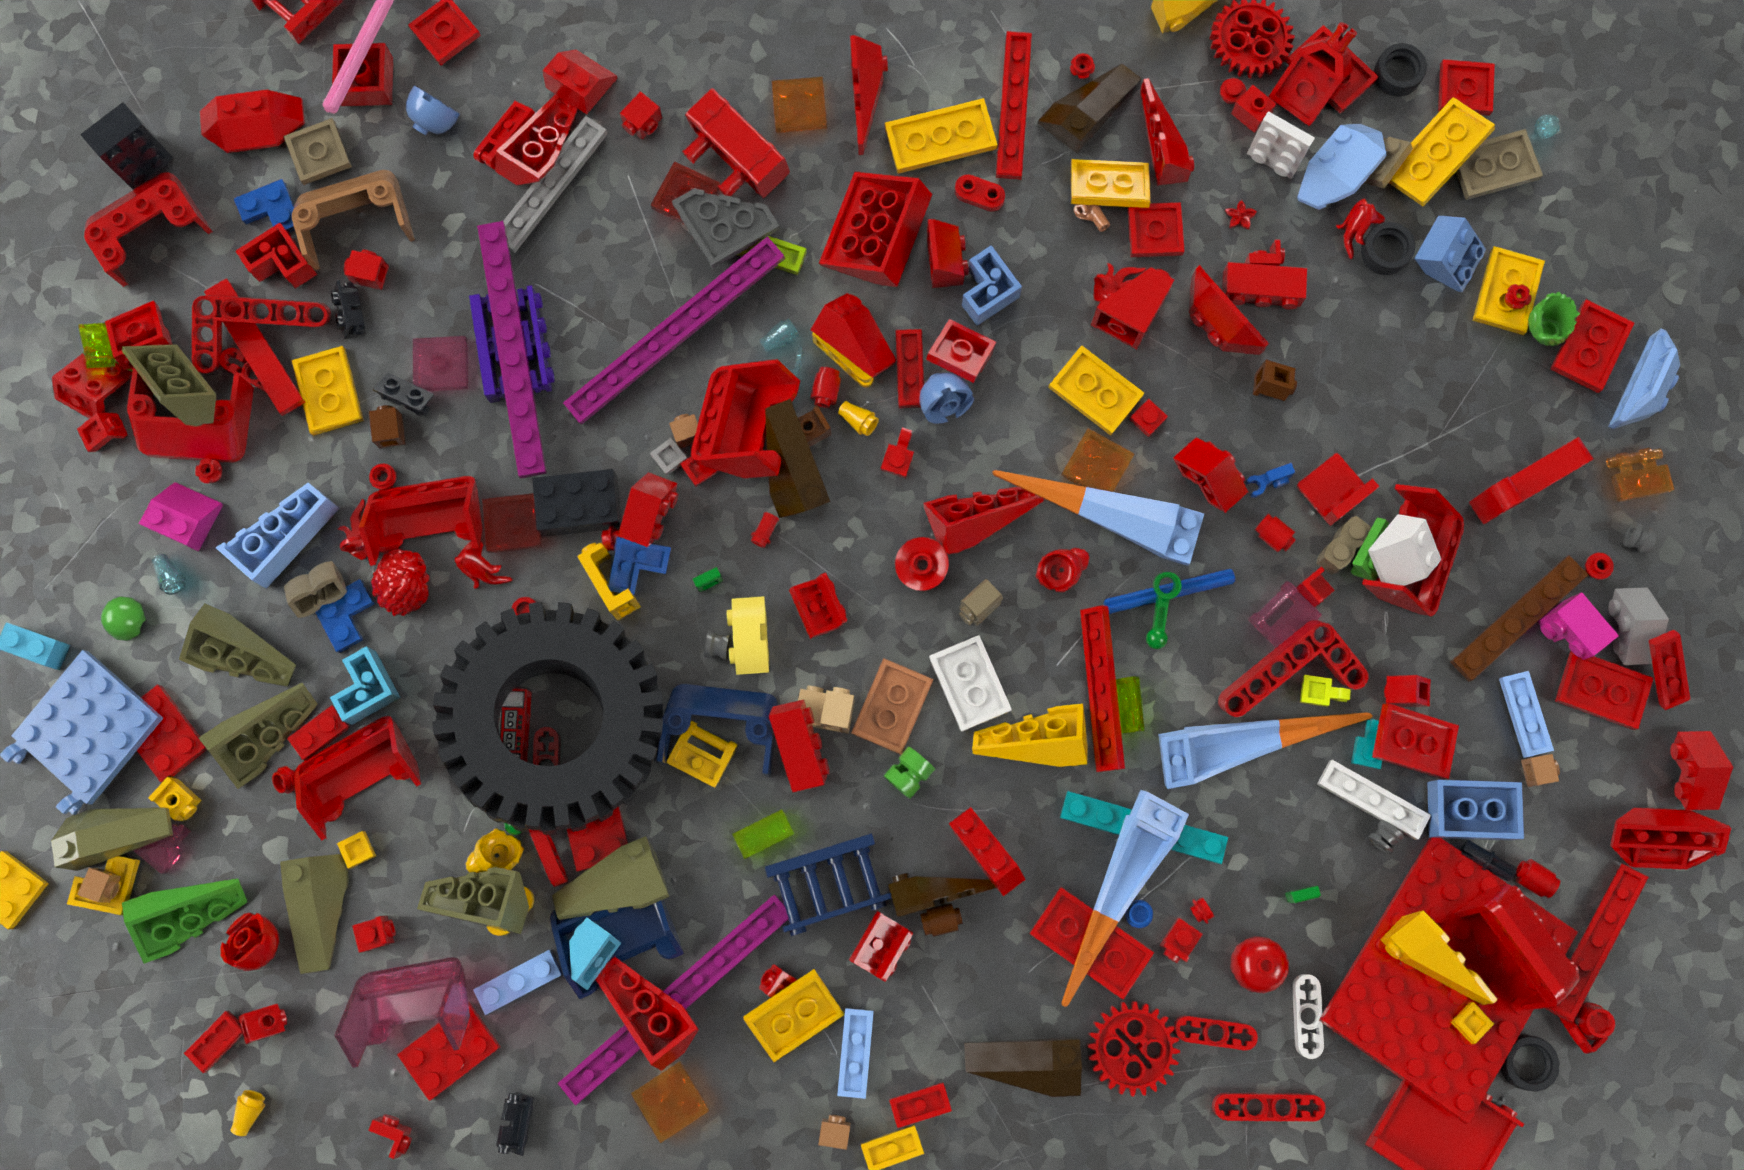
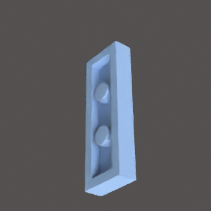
(1526, 714)
(518, 982)
(855, 1053)

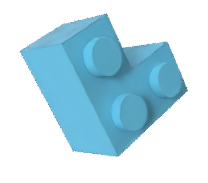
(370, 689)

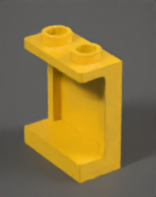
(618, 605)

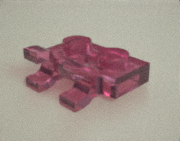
(164, 852)

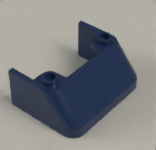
(722, 703)

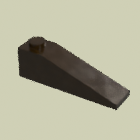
(1085, 110)
(799, 480)
(1036, 1065)

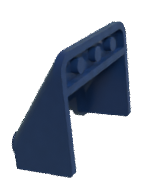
(634, 928)

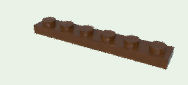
(1518, 618)

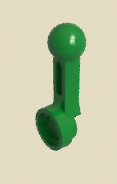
(1157, 637)

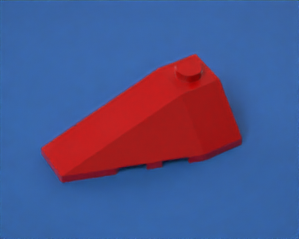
(537, 144)
(1167, 146)
(651, 1016)

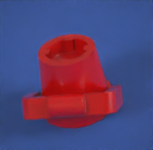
(1590, 1024)

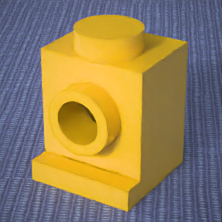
(186, 799)

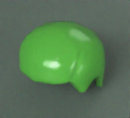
(122, 618)

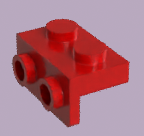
(818, 606)
(881, 946)

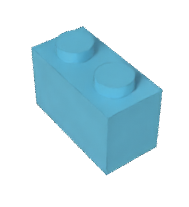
(33, 646)

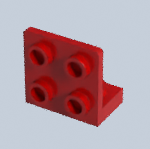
(86, 388)
(1335, 489)

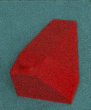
(867, 78)
(968, 521)

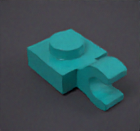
(1364, 747)

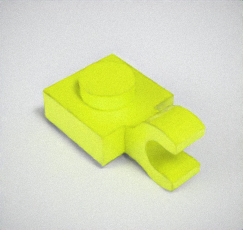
(1319, 691)

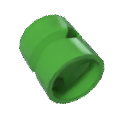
(909, 772)

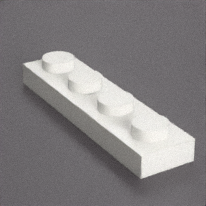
(1373, 799)

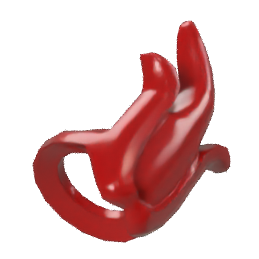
(1357, 224)
(1108, 284)
(354, 542)
(477, 567)

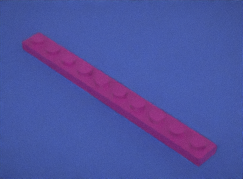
(674, 330)
(511, 350)
(684, 990)

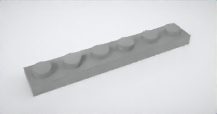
(544, 193)

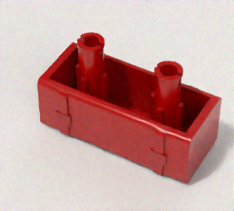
(736, 143)

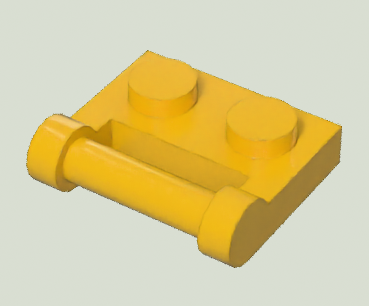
(698, 762)

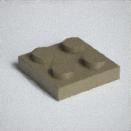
(317, 151)

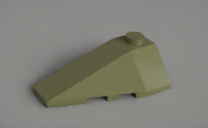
(226, 644)
(251, 737)
(107, 833)
(620, 880)
(483, 898)
(314, 902)

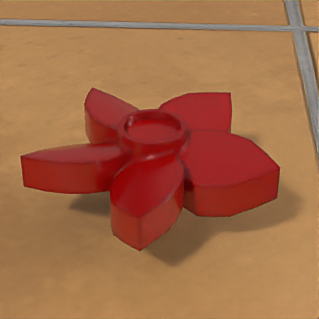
(1241, 215)

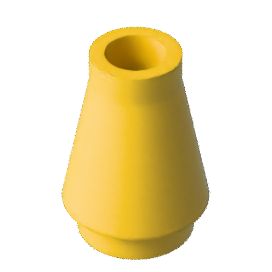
(859, 418)
(247, 1110)

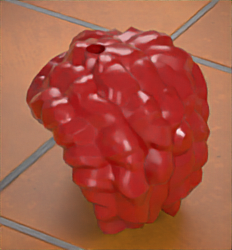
(401, 582)

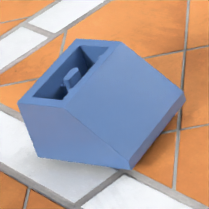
(1451, 252)

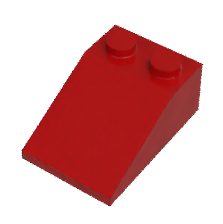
(854, 334)

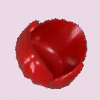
(1073, 563)

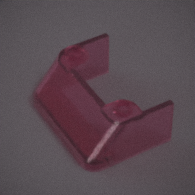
(404, 997)

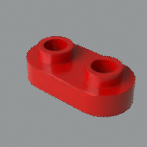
(978, 194)

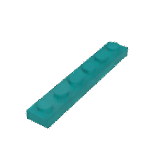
(1111, 817)

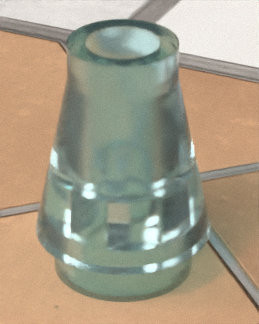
(779, 336)
(168, 575)

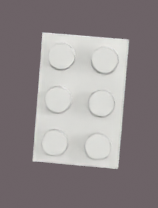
(1280, 145)
(970, 683)

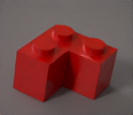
(275, 252)
(1213, 472)
(645, 507)
(1703, 770)

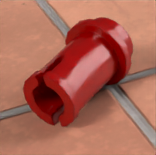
(764, 530)

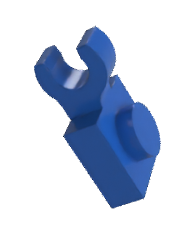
(1277, 477)

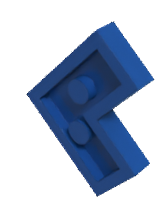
(270, 201)
(631, 557)
(337, 616)

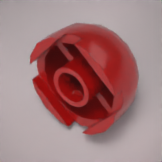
(251, 942)
(1259, 964)

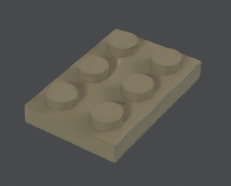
(1499, 165)

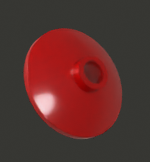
(918, 550)

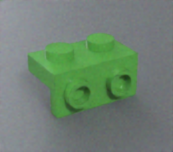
(1363, 563)

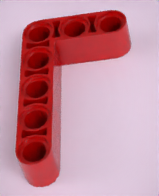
(247, 315)
(1530, 480)
(1290, 665)

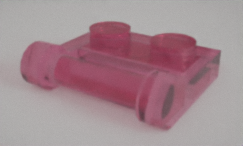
(1290, 621)

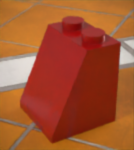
(1133, 307)

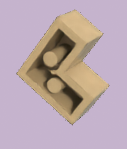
(830, 709)

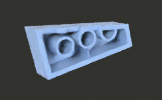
(279, 535)

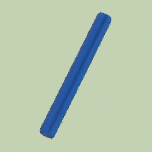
(1188, 587)

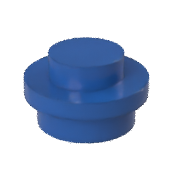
(1139, 914)

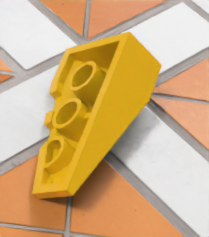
(1175, 14)
(1047, 739)
(1424, 947)

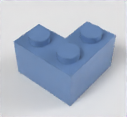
(995, 286)

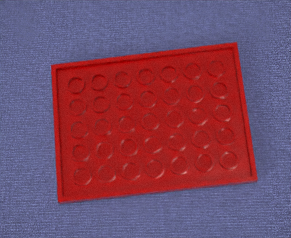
(1407, 1015)

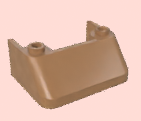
(376, 188)

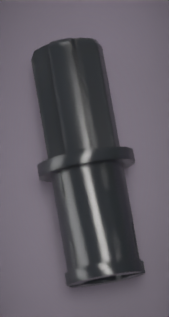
(1488, 860)

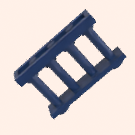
(807, 865)

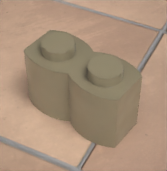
(1344, 544)
(310, 591)
(980, 603)

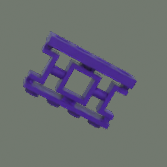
(534, 339)

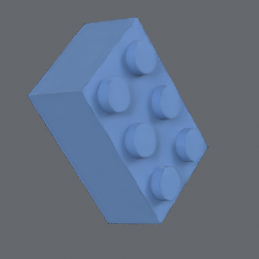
(1475, 810)

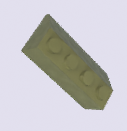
(174, 382)

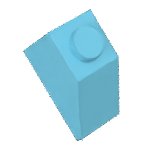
(590, 952)

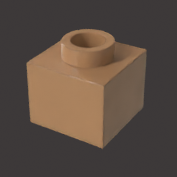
(684, 429)
(1540, 770)
(99, 885)
(834, 1132)

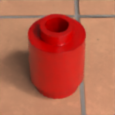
(825, 387)
(1275, 533)
(1537, 878)

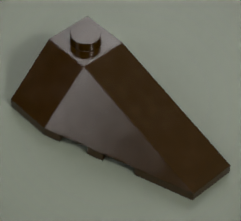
(926, 892)

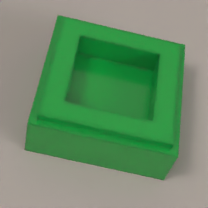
(707, 579)
(1303, 894)

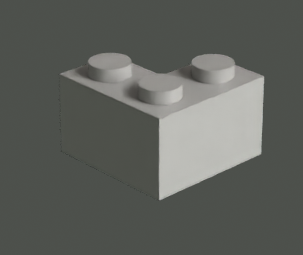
(1638, 621)

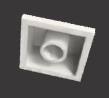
(1405, 551)

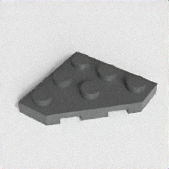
(724, 223)

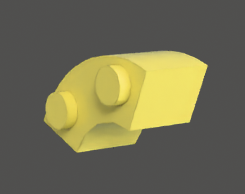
(749, 635)

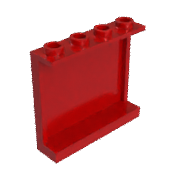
(1426, 1137)

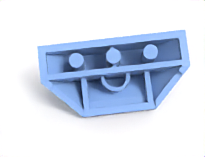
(1342, 165)
(1649, 382)

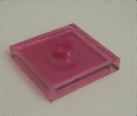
(440, 363)

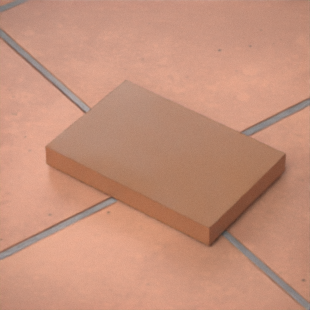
(892, 706)

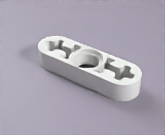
(1314, 994)

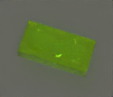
(96, 345)
(1130, 705)
(763, 834)

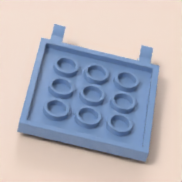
(84, 730)

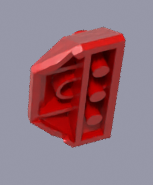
(251, 119)
(1221, 318)
(1668, 838)

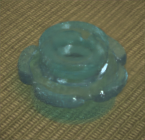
(1547, 126)

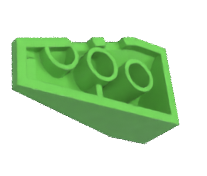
(169, 917)

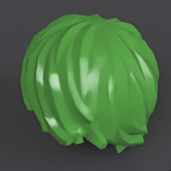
(1553, 319)

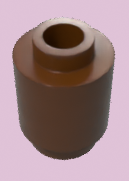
(941, 920)

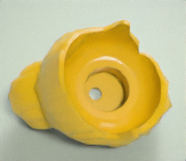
(494, 843)

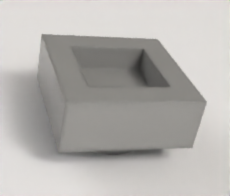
(668, 456)

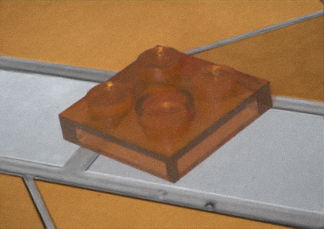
(799, 104)
(1097, 462)
(670, 1101)

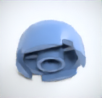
(429, 113)
(943, 396)

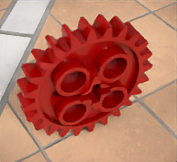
(1246, 57)
(1115, 1065)

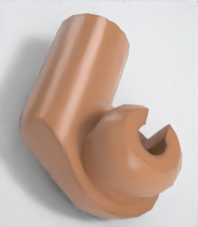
(1092, 213)

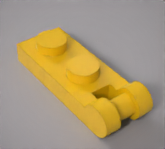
(850, 368)

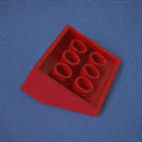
(876, 227)

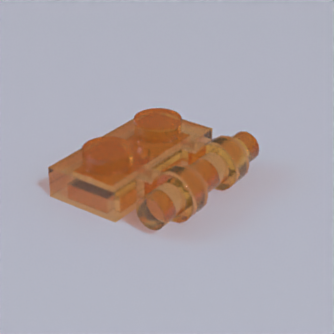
(1643, 482)

